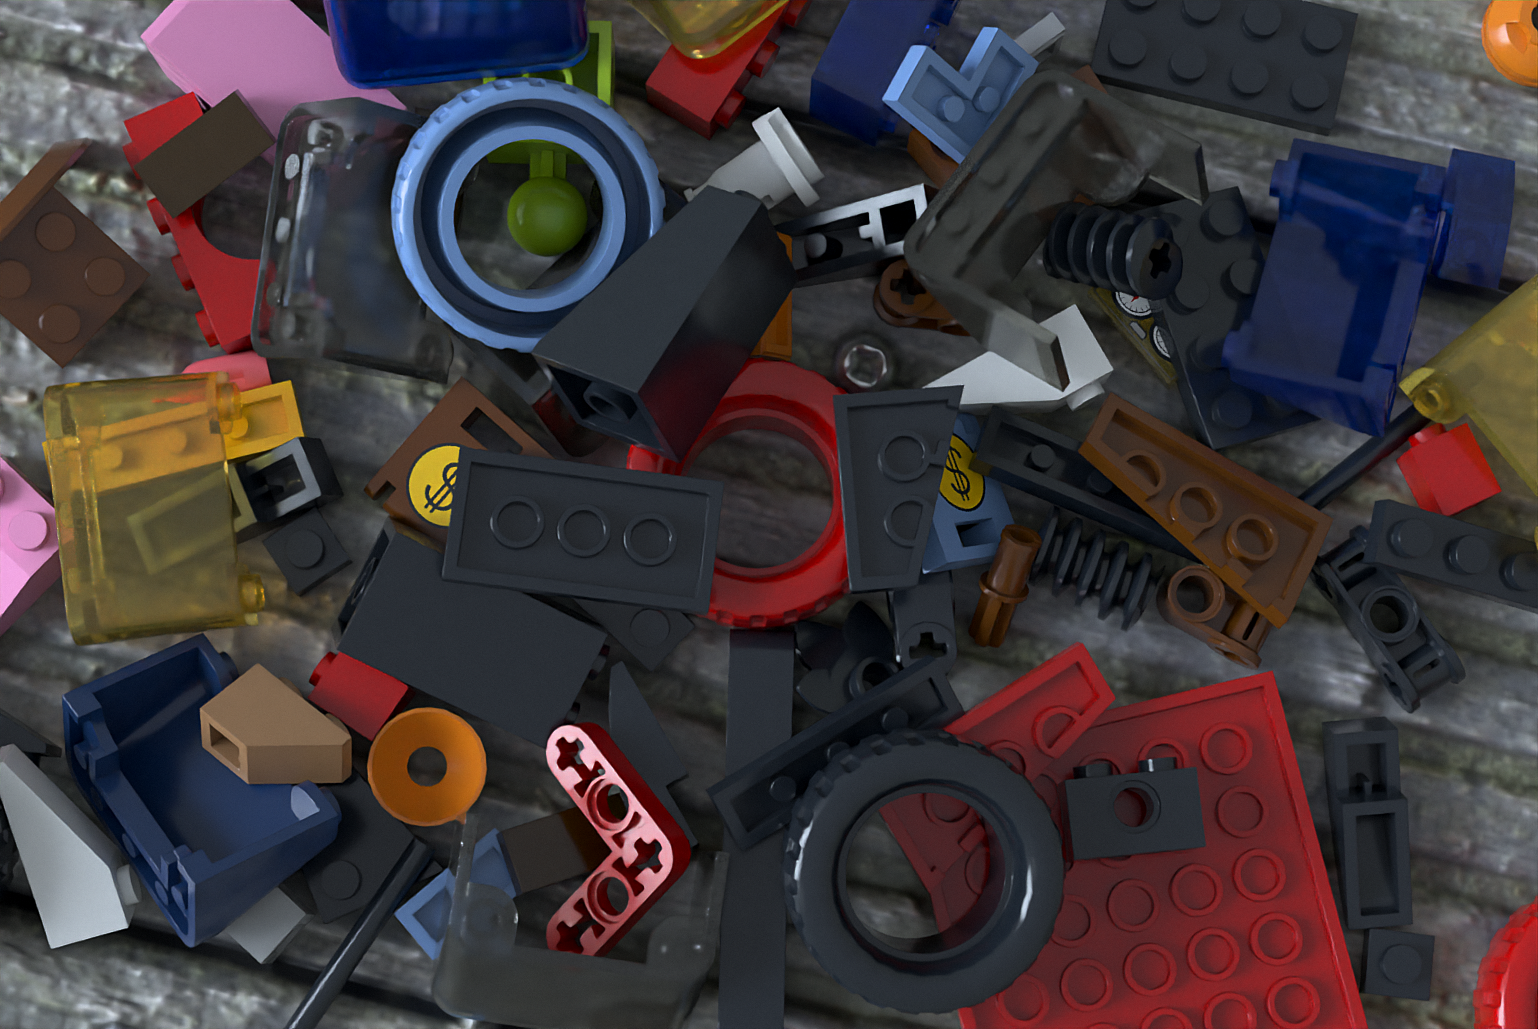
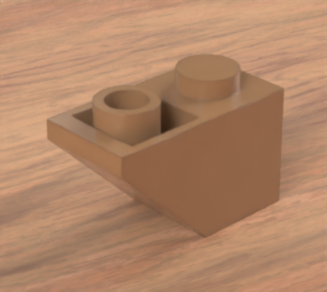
(274, 735)

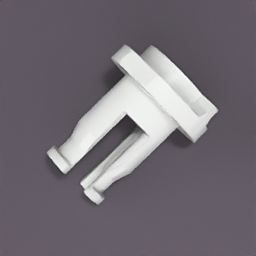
(770, 167)

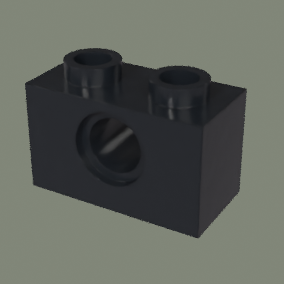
(1171, 817)

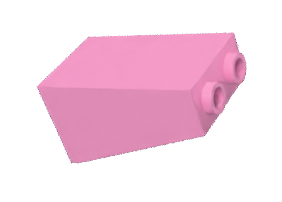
(255, 47)

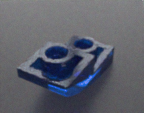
(1476, 218)

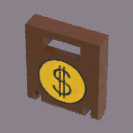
(428, 459)

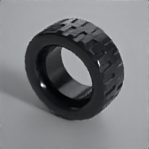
(1002, 929)

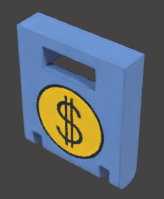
(963, 500)

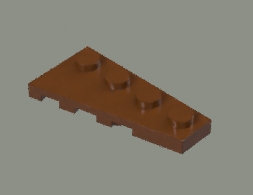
(1220, 511)

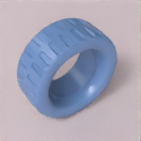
(450, 147)

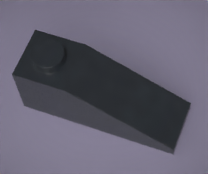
(856, 237)

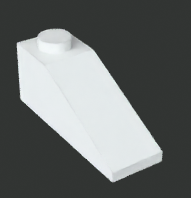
(999, 383)
(66, 857)

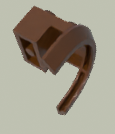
(56, 265)

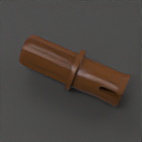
(1004, 585)

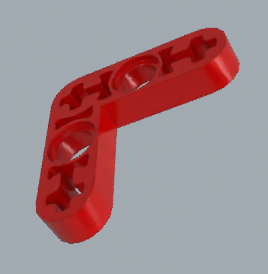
(627, 838)

